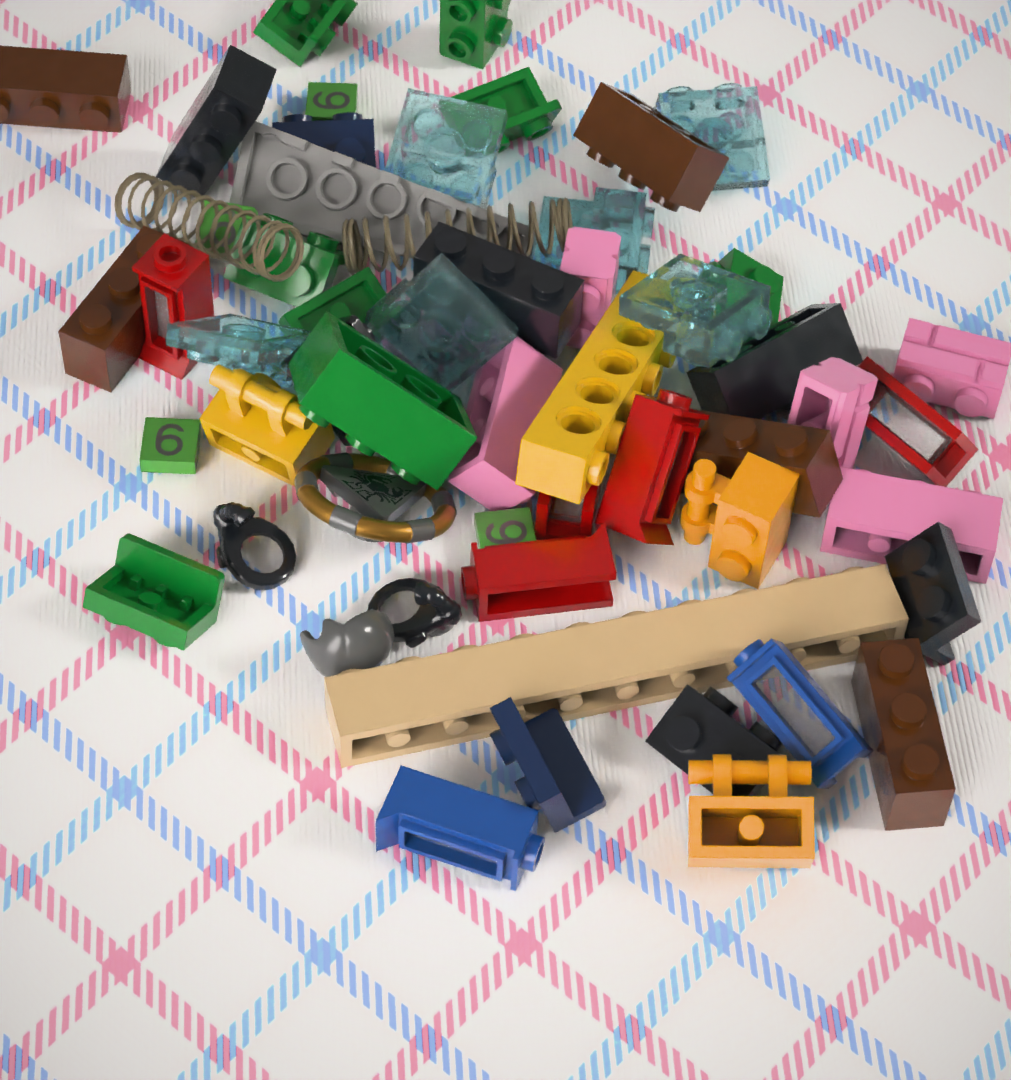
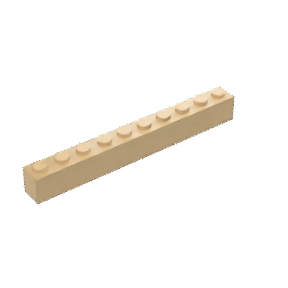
(604, 663)

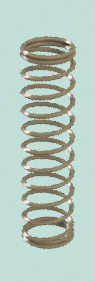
(352, 247)
(259, 254)

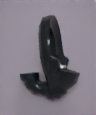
(237, 524)
(433, 618)

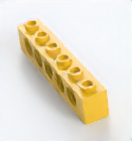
(589, 407)

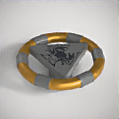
(375, 499)

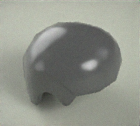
(357, 644)

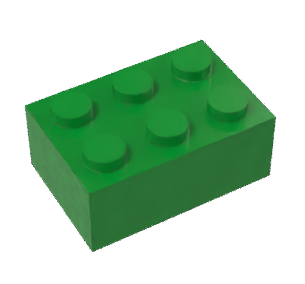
(380, 403)

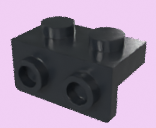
(933, 591)
(704, 726)

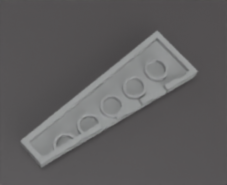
(323, 188)

